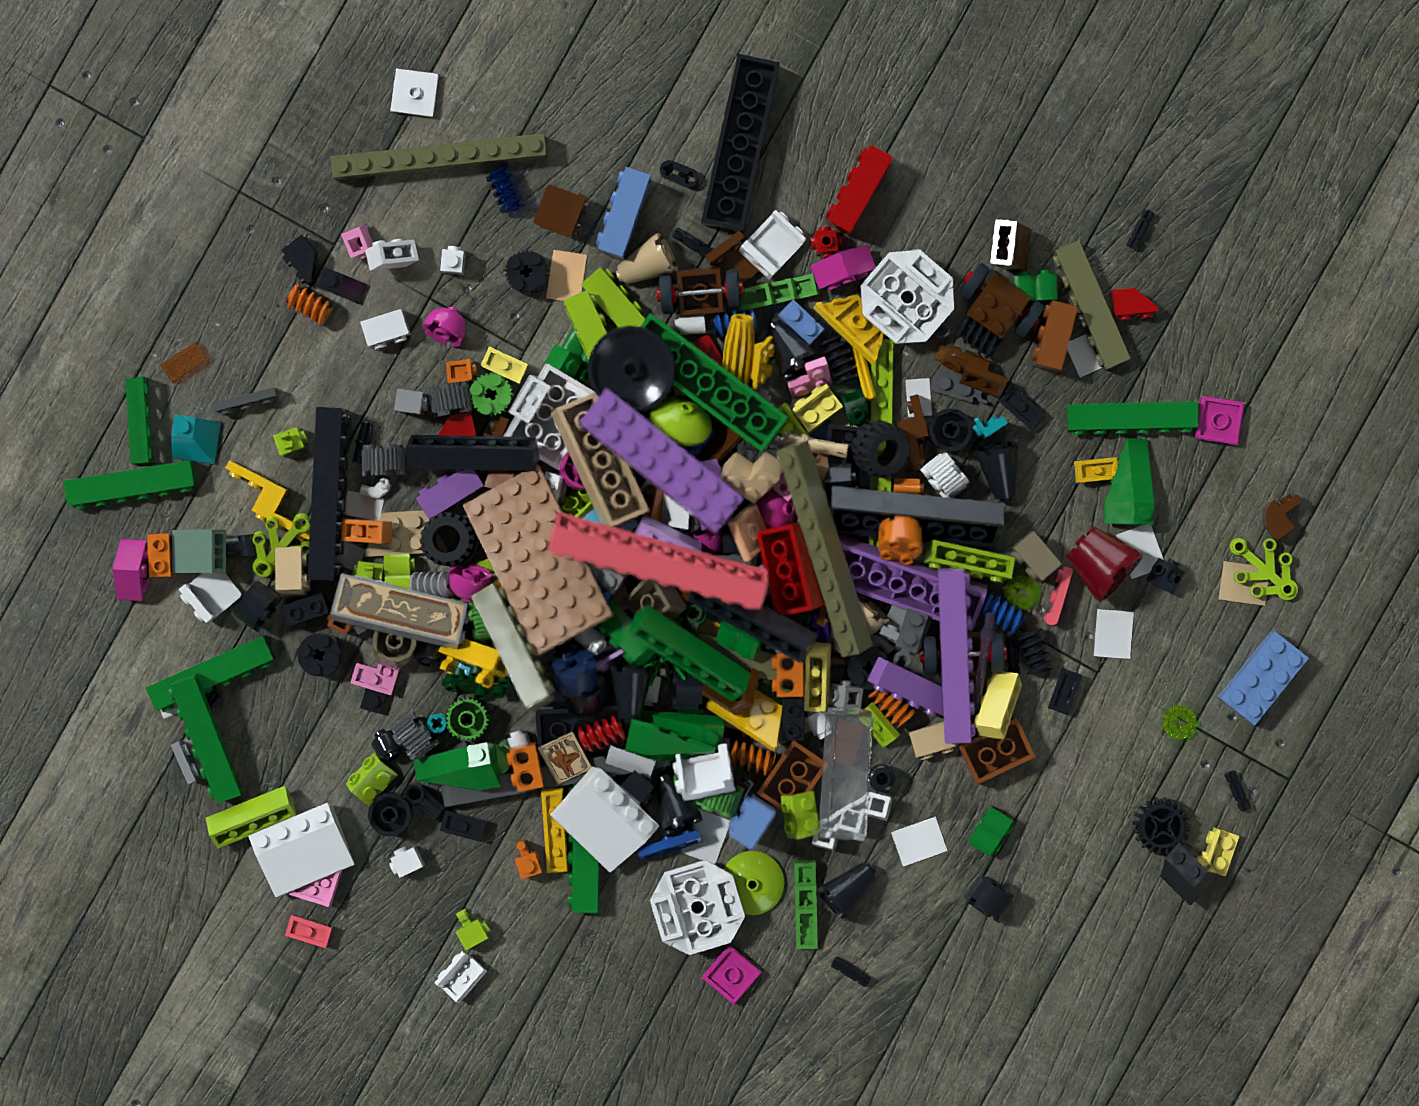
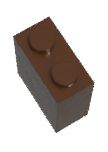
(1011, 246)

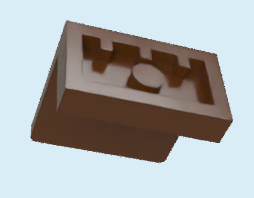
(729, 258)

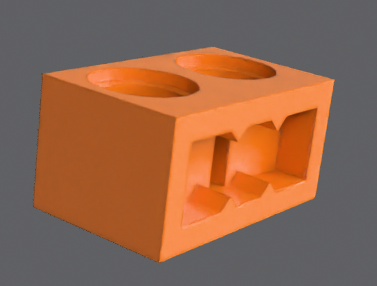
(366, 531)
(160, 555)
(794, 674)
(531, 766)

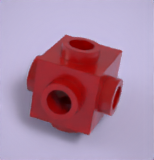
(825, 250)

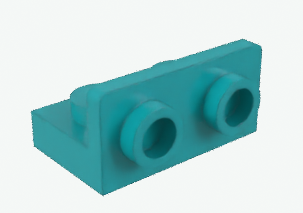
(992, 427)

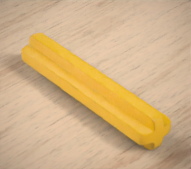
(864, 375)

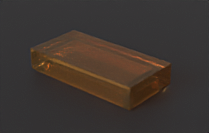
(184, 362)

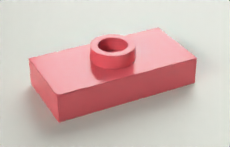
(308, 931)

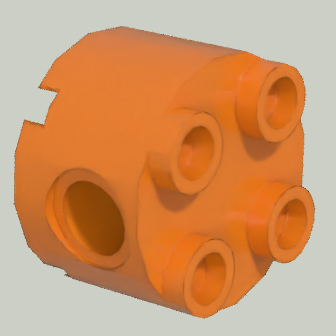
(900, 539)

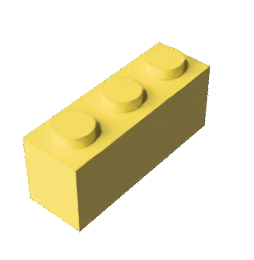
(817, 677)
(998, 704)

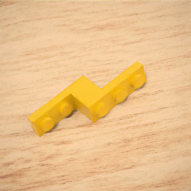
(269, 500)

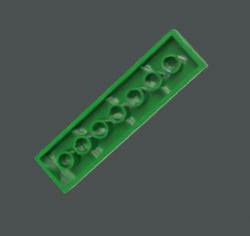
(720, 391)

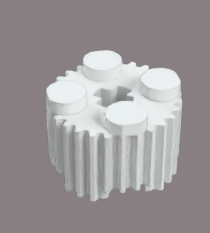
(945, 476)

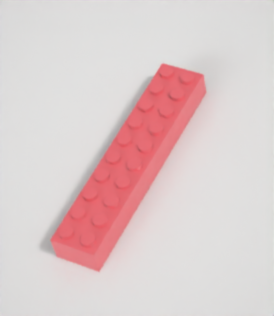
(658, 561)

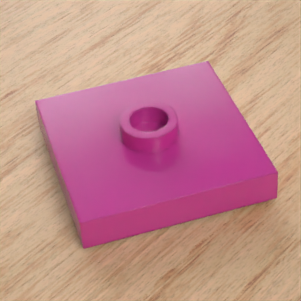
(1219, 420)
(731, 974)

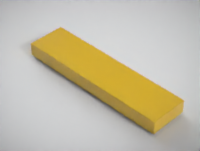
(553, 832)

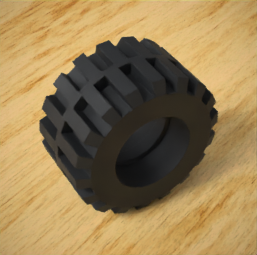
(868, 442)
(429, 533)

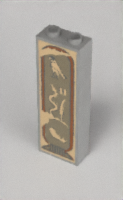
(400, 611)

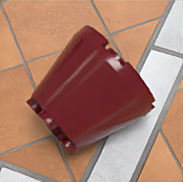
(1103, 562)

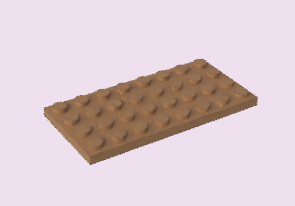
(548, 592)

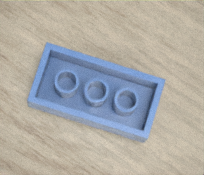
(625, 212)
(1262, 677)
(752, 820)

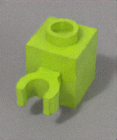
(290, 441)
(369, 570)
(472, 931)

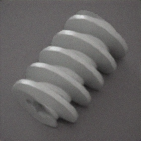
(432, 583)

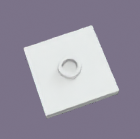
(414, 93)

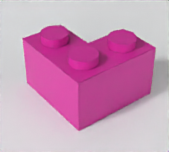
(843, 267)
(131, 570)

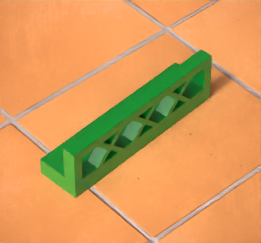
(139, 420)

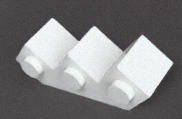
(878, 808)

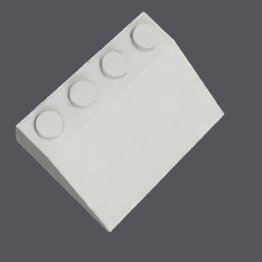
(542, 426)
(604, 819)
(302, 849)

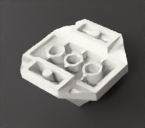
(910, 273)
(694, 930)

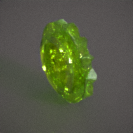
(1018, 582)
(1186, 715)

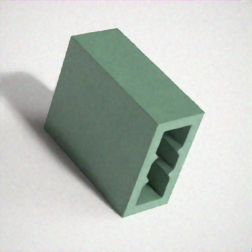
(198, 551)

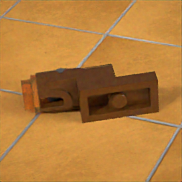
(972, 369)
(915, 429)

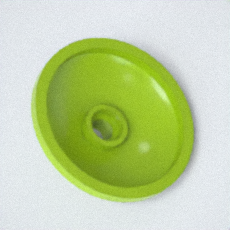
(681, 420)
(765, 872)

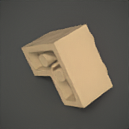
(750, 478)
(290, 574)

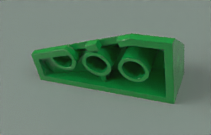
(1131, 488)
(700, 727)
(650, 743)
(464, 767)

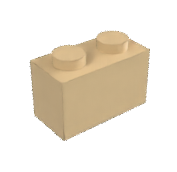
(930, 740)

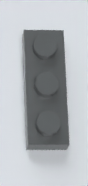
(245, 401)

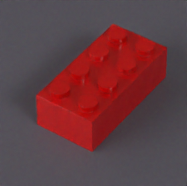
(861, 187)
(789, 569)

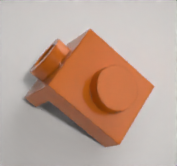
(461, 371)

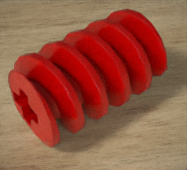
(601, 734)

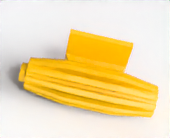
(743, 356)

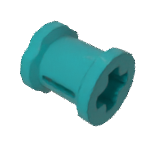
(430, 723)

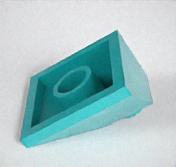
(195, 438)

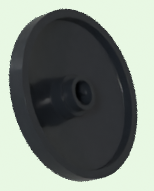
(632, 366)

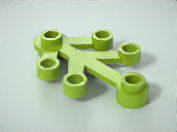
(269, 560)
(1267, 571)

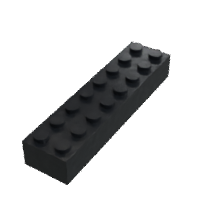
(740, 143)
(327, 493)
(941, 518)

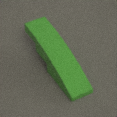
(778, 292)
(805, 904)

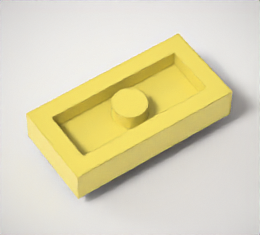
(504, 365)

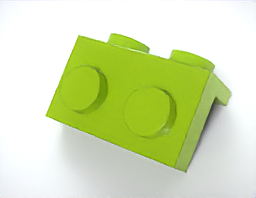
(370, 779)
(800, 815)

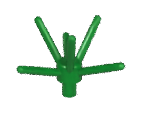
(660, 659)

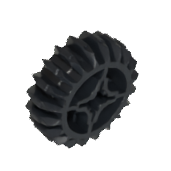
(1168, 818)

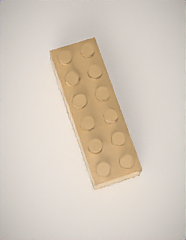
(601, 471)

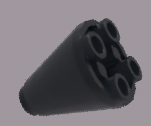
(790, 350)
(673, 810)

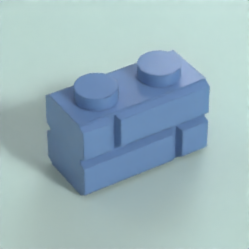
(801, 322)

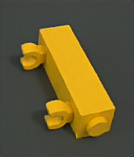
(475, 655)

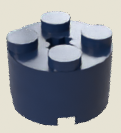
(574, 671)

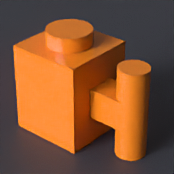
(907, 485)
(528, 862)

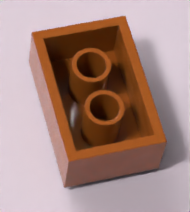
(1053, 336)
(993, 756)
(792, 774)

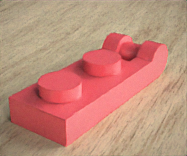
(1057, 597)

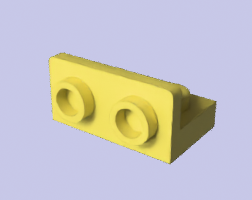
(817, 408)
(1220, 850)

